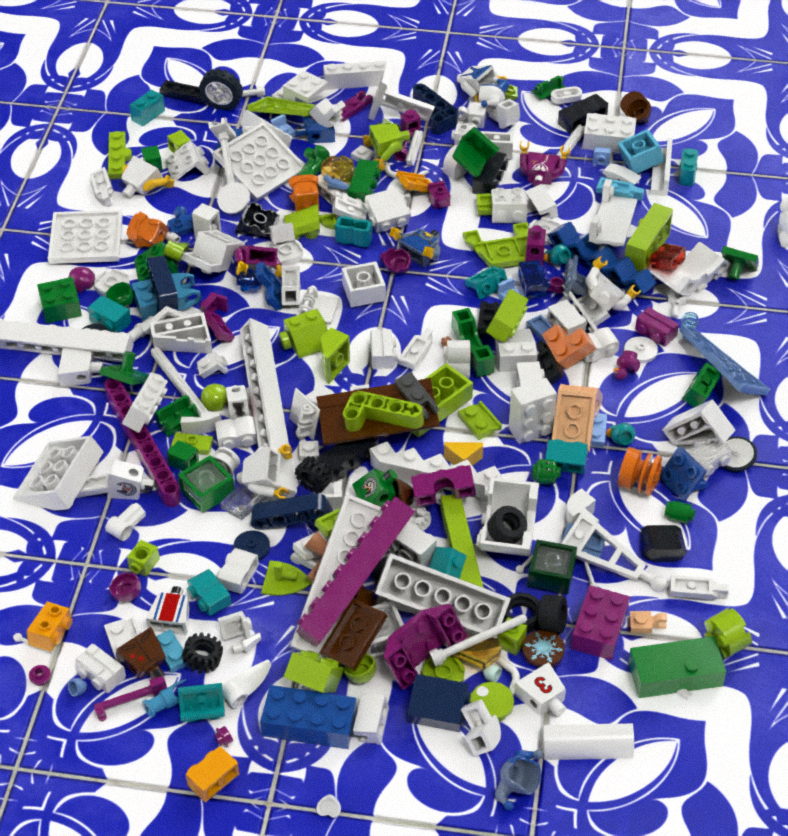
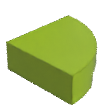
(328, 220)

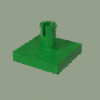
(739, 260)
(125, 371)

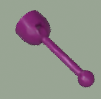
(402, 154)

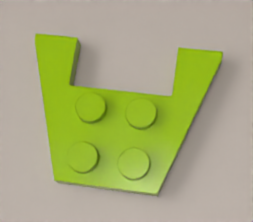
(503, 251)

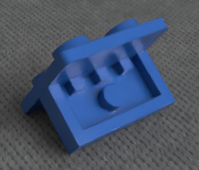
(683, 474)

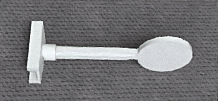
(235, 195)

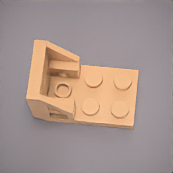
(576, 413)

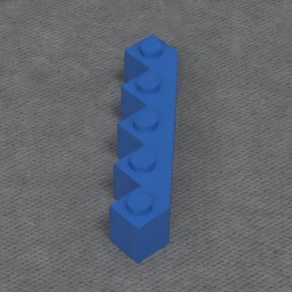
(587, 252)

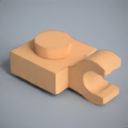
(643, 621)

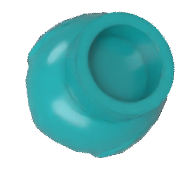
(558, 255)
(621, 434)

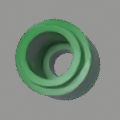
(679, 512)

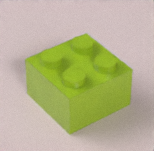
(314, 672)

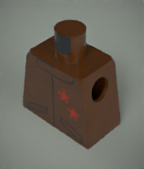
(143, 655)

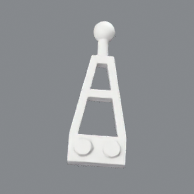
(580, 535)

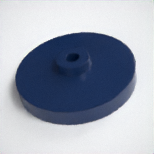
(253, 542)

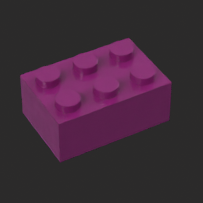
(600, 622)

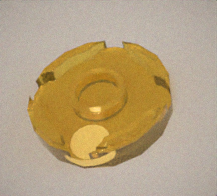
(338, 167)

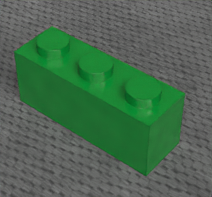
(364, 179)

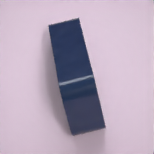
(444, 114)
(162, 282)
(290, 511)

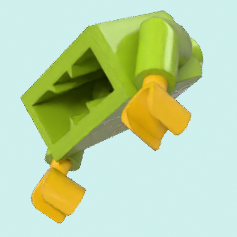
(385, 140)

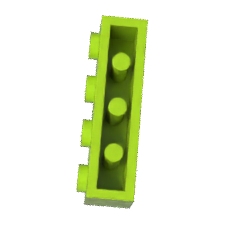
(508, 316)

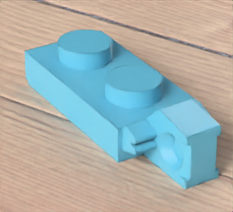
(622, 189)

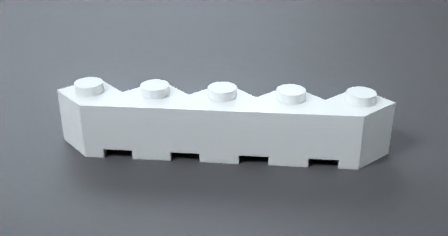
(411, 464)

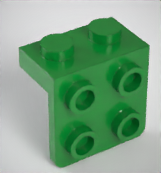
(474, 151)
(155, 250)

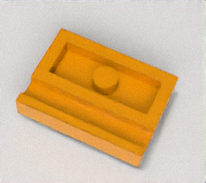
(413, 181)

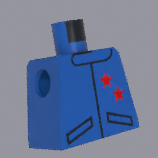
(315, 132)

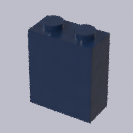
(438, 703)

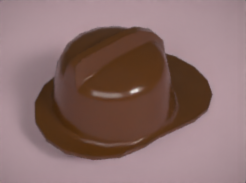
(636, 106)

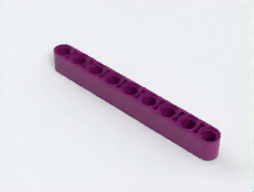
(144, 446)

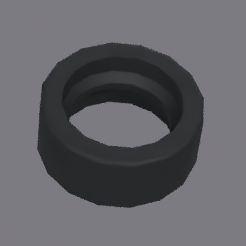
(525, 600)

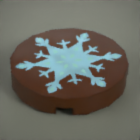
(543, 648)

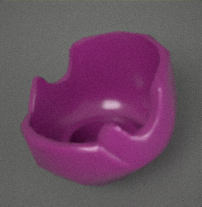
(397, 260)
(82, 277)
(125, 587)

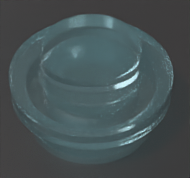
(690, 319)

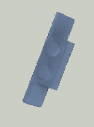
(574, 281)

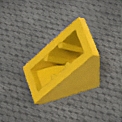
(460, 451)

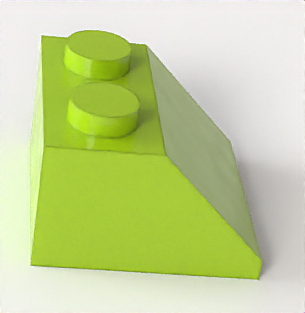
(305, 332)
(334, 353)

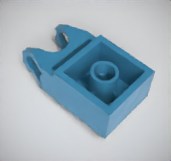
(147, 301)

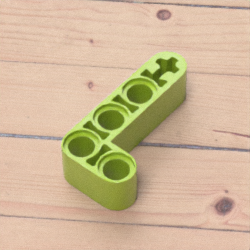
(382, 409)

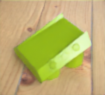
(305, 222)

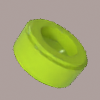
(285, 341)

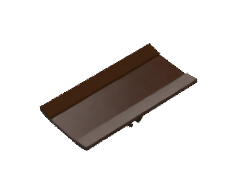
(333, 423)

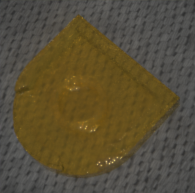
(481, 654)

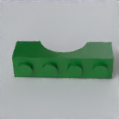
(481, 357)

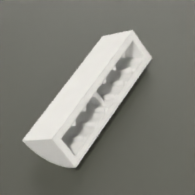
(588, 741)

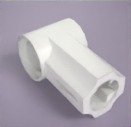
(122, 526)

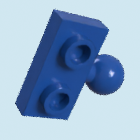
(182, 223)

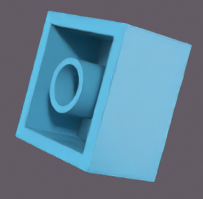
(641, 151)

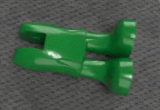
(315, 158)

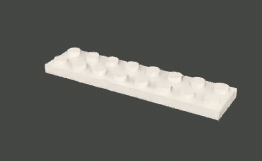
(350, 524)

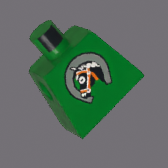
(376, 487)

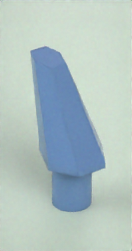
(335, 183)

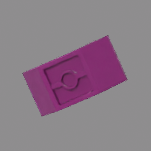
(418, 636)

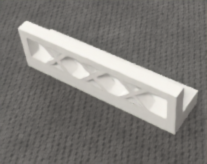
(661, 172)

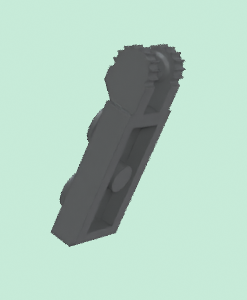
(415, 392)

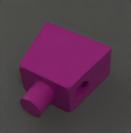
(535, 239)

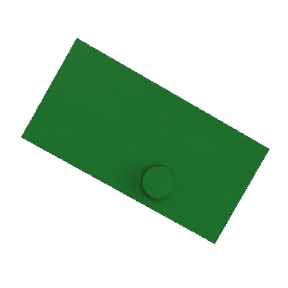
(676, 666)

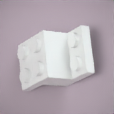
(302, 88)
(212, 251)

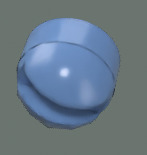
(77, 687)

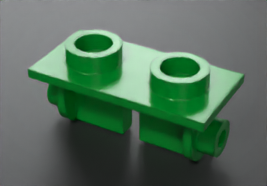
(545, 88)

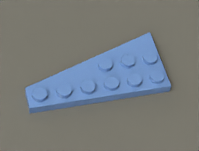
(728, 367)

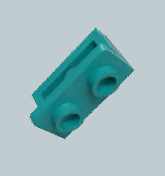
(201, 702)

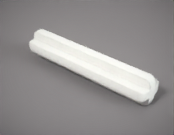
(414, 147)

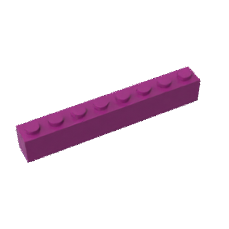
(355, 571)

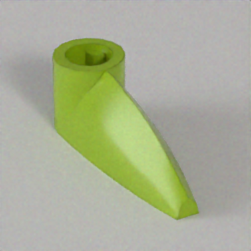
(176, 250)

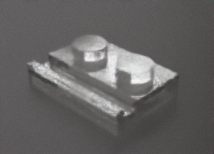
(241, 501)

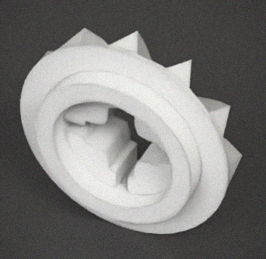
(424, 518)

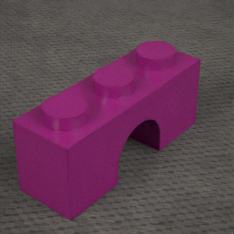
(458, 479)

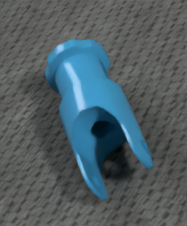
(165, 699)

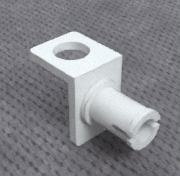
(281, 233)

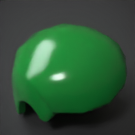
(121, 294)

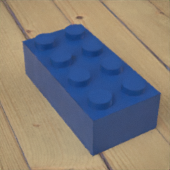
(308, 717)

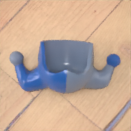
(519, 776)

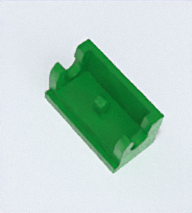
(169, 417)

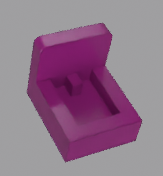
(214, 302)

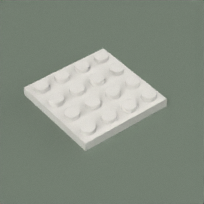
(261, 161)
(85, 236)

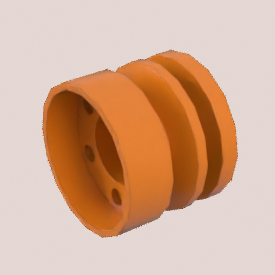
(640, 471)

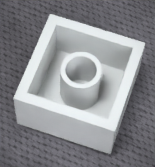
(363, 284)

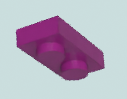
(218, 326)

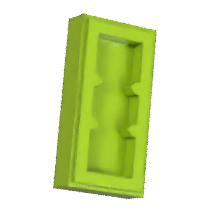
(202, 442)

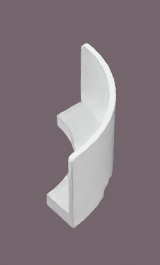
(695, 272)

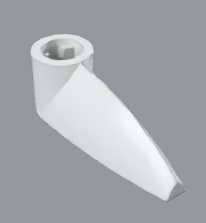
(242, 685)

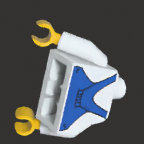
(475, 77)

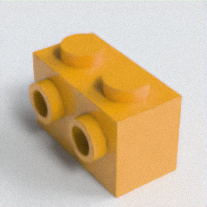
(49, 626)
(212, 773)

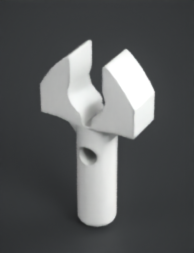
(676, 303)

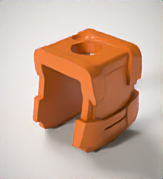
(305, 191)
(146, 231)

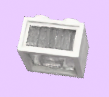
(391, 624)

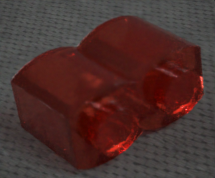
(668, 257)

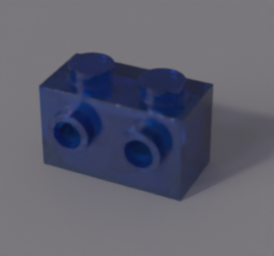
(533, 279)

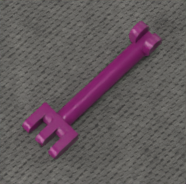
(156, 685)

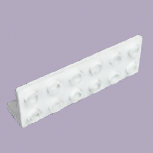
(612, 219)

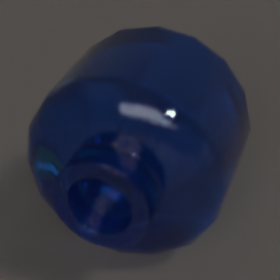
(248, 282)

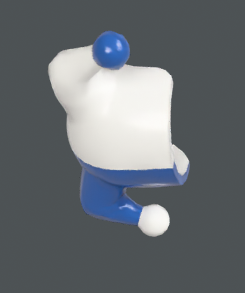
(493, 94)

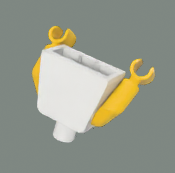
(143, 177)

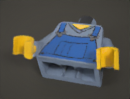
(419, 244)

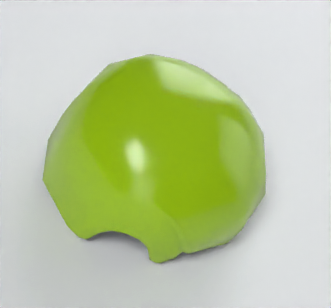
(214, 397)
(364, 672)

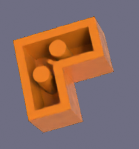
(570, 348)

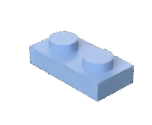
(599, 430)

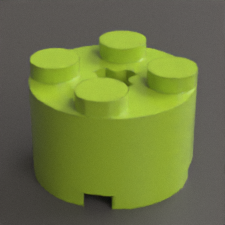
(728, 632)

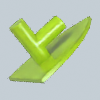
(284, 579)

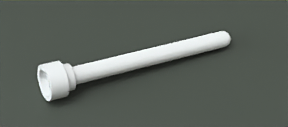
(440, 655)

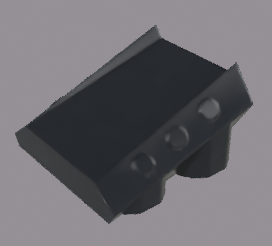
(257, 221)
(663, 543)

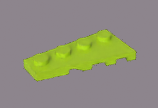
(280, 106)

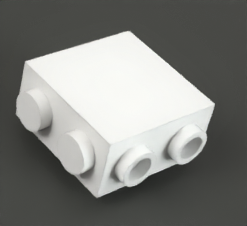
(387, 210)

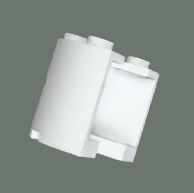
(513, 493)

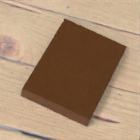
(353, 634)

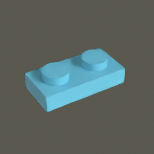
(172, 650)

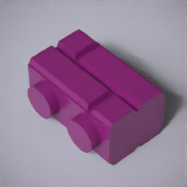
(656, 326)

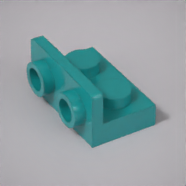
(486, 281)

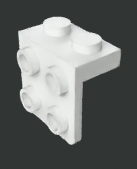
(185, 159)
(509, 205)

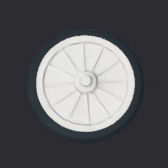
(743, 454)

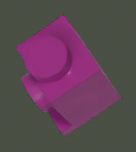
(410, 119)
(438, 194)

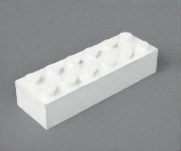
(428, 588)

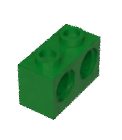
(701, 385)

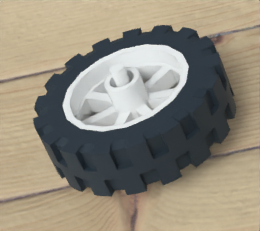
(214, 96)

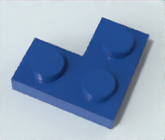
(272, 284)

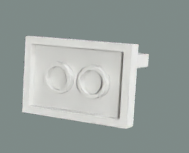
(397, 101)

